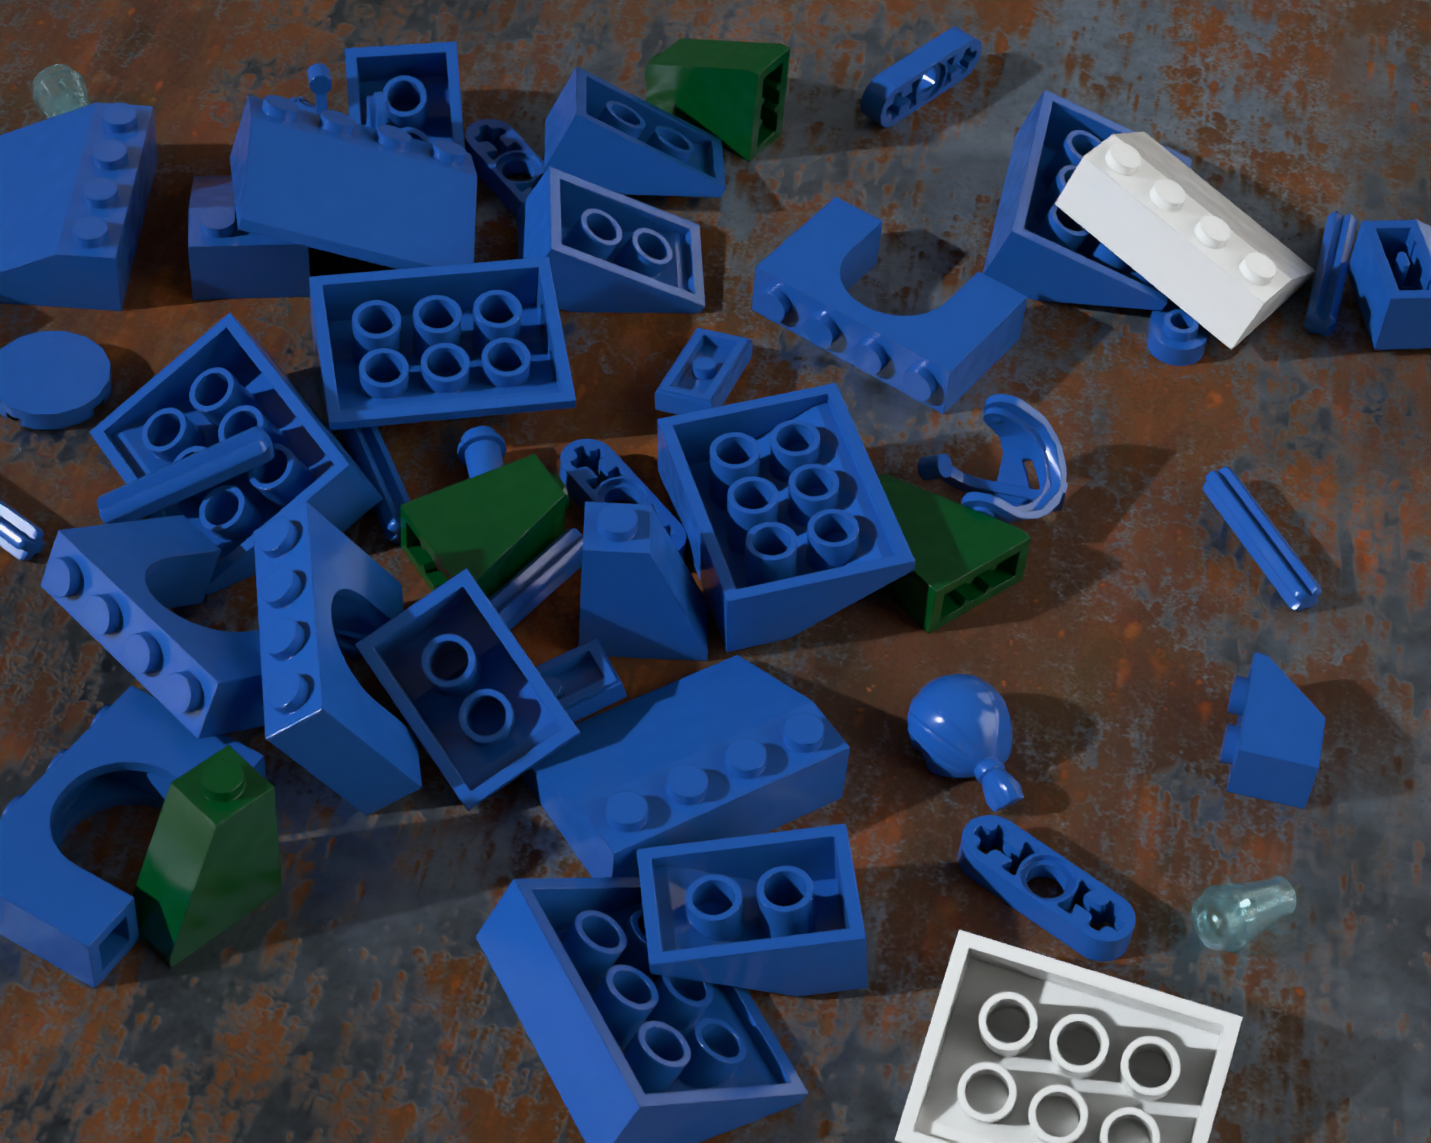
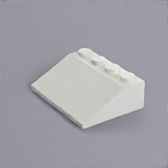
(1182, 235)
(1062, 1056)

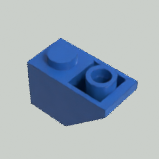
(1276, 737)

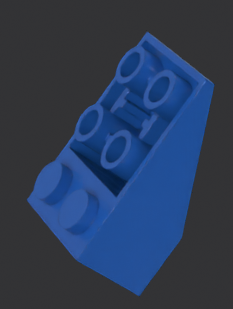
(1393, 282)

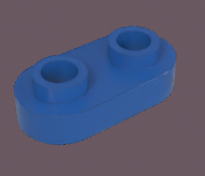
(1175, 336)

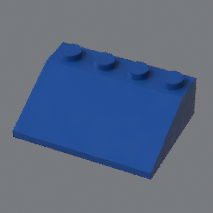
(352, 187)
(75, 205)
(1038, 244)
(439, 343)
(216, 392)
(779, 512)
(690, 765)
(623, 1045)

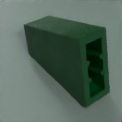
(723, 89)
(485, 524)
(956, 552)
(208, 856)

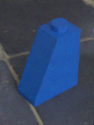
(638, 587)

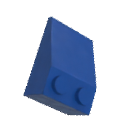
(417, 84)
(629, 143)
(611, 249)
(233, 261)
(467, 689)
(757, 911)

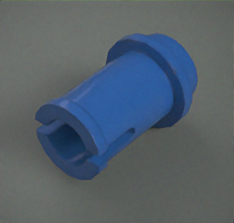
(481, 450)

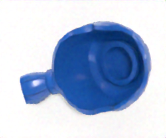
(965, 733)

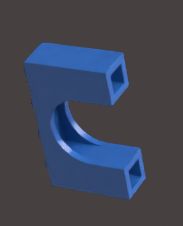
(923, 355)
(120, 590)
(313, 602)
(119, 761)

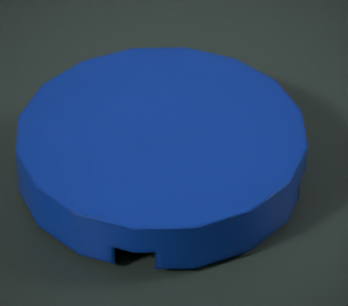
(53, 379)

